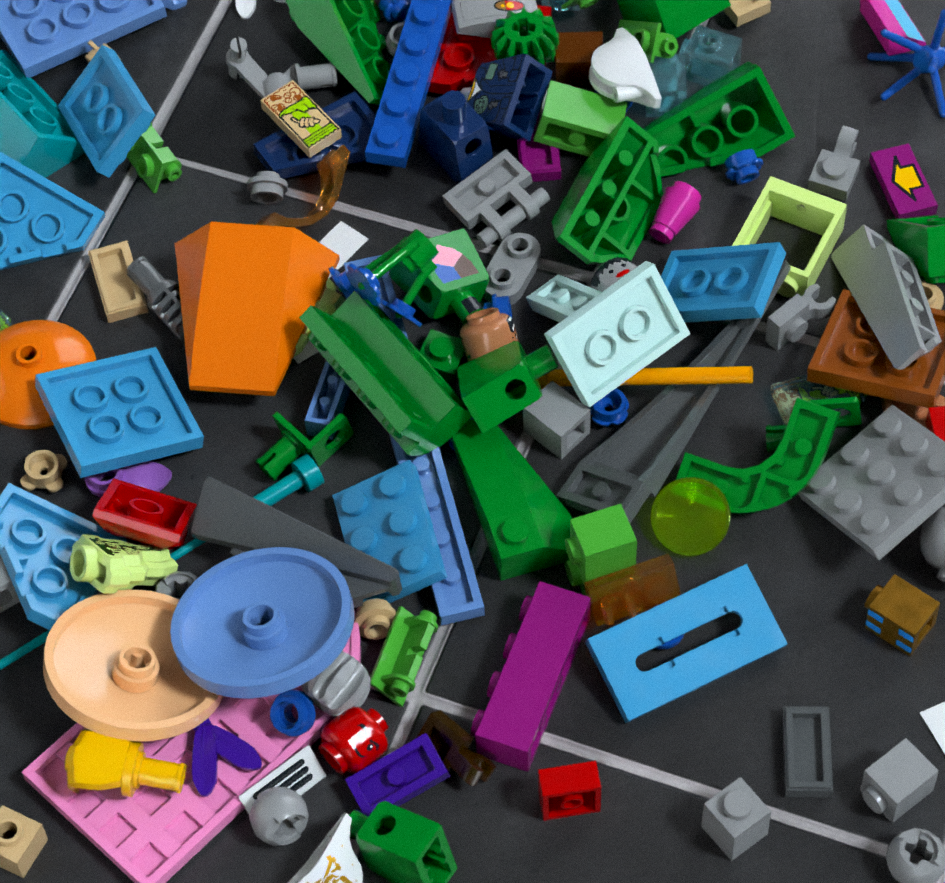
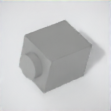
(557, 420)
(898, 781)
(736, 818)

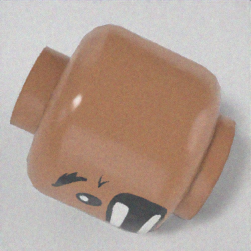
(486, 332)

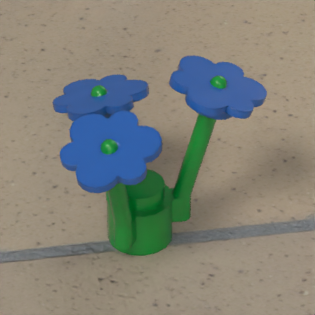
(412, 253)

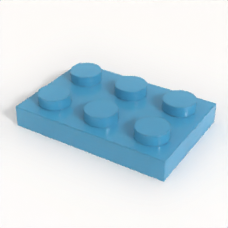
(106, 111)
(723, 280)
(393, 524)

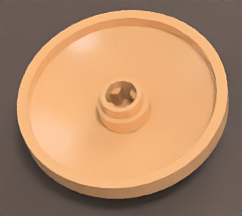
(117, 669)

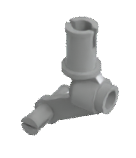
(305, 77)

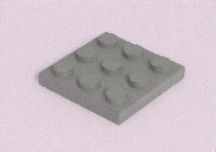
(881, 482)

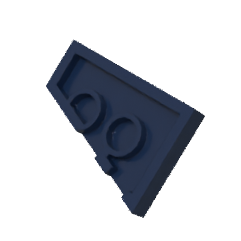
(284, 157)

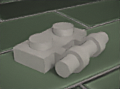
(490, 188)

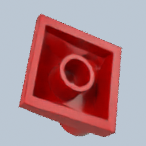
(144, 515)

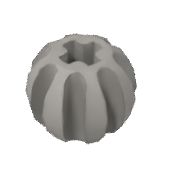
(339, 686)

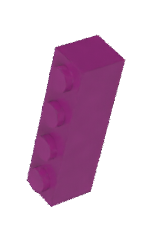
(532, 676)

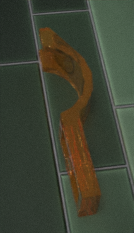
(332, 172)

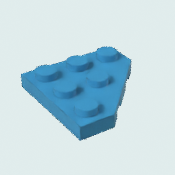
(40, 217)
(37, 553)

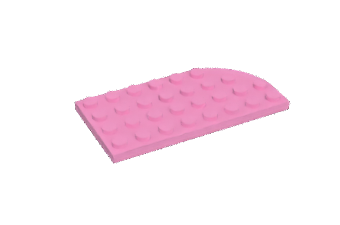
(163, 829)

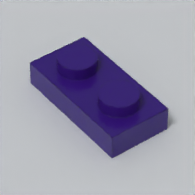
(399, 775)

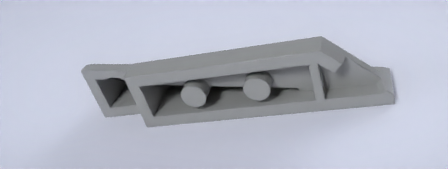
(889, 295)

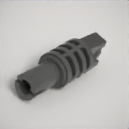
(161, 294)

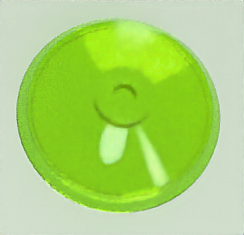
(690, 516)

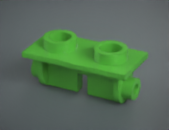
(651, 39)
(154, 163)
(403, 654)

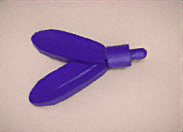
(213, 740)

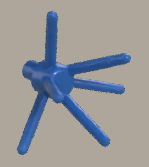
(924, 59)

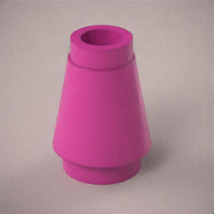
(674, 211)

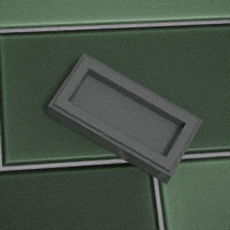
(807, 751)

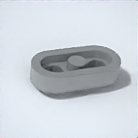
(514, 266)

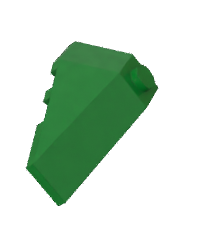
(348, 39)
(720, 121)
(923, 241)
(514, 505)

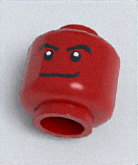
(354, 740)

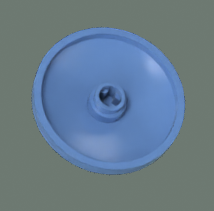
(262, 622)

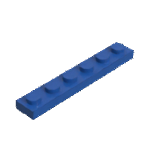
(408, 82)

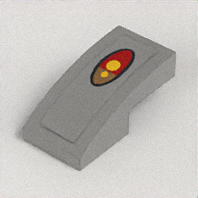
(480, 16)

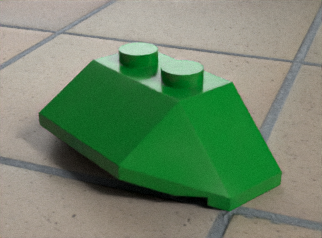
(612, 197)

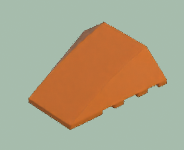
(244, 302)

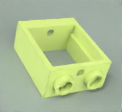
(818, 215)

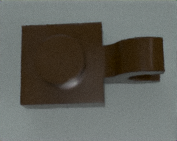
(452, 745)

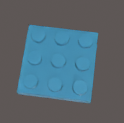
(118, 412)

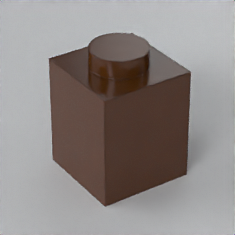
(575, 56)

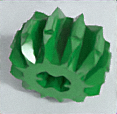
(525, 34)

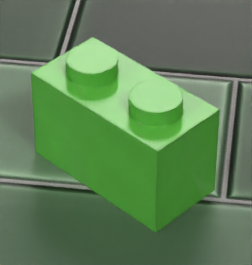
(576, 118)
(599, 545)

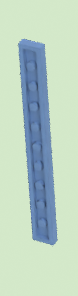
(459, 594)

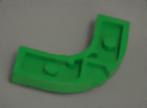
(780, 475)

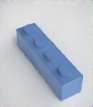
(327, 401)

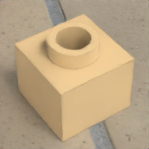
(21, 850)

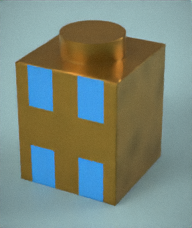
(901, 614)

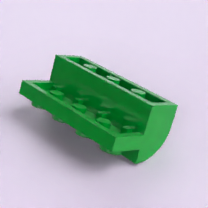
(387, 374)

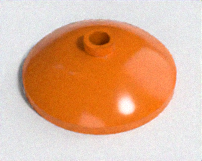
(53, 348)

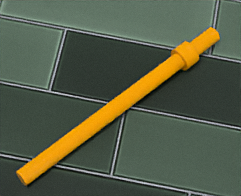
(671, 376)

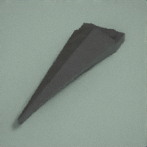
(646, 448)

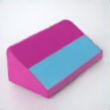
(893, 17)

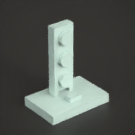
(611, 332)

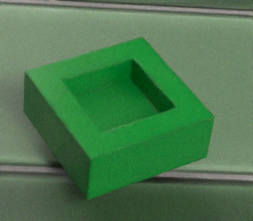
(444, 354)

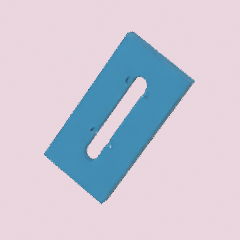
(644, 691)

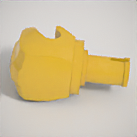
(111, 763)

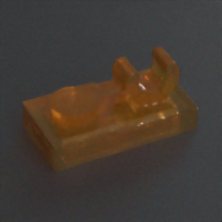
(632, 590)

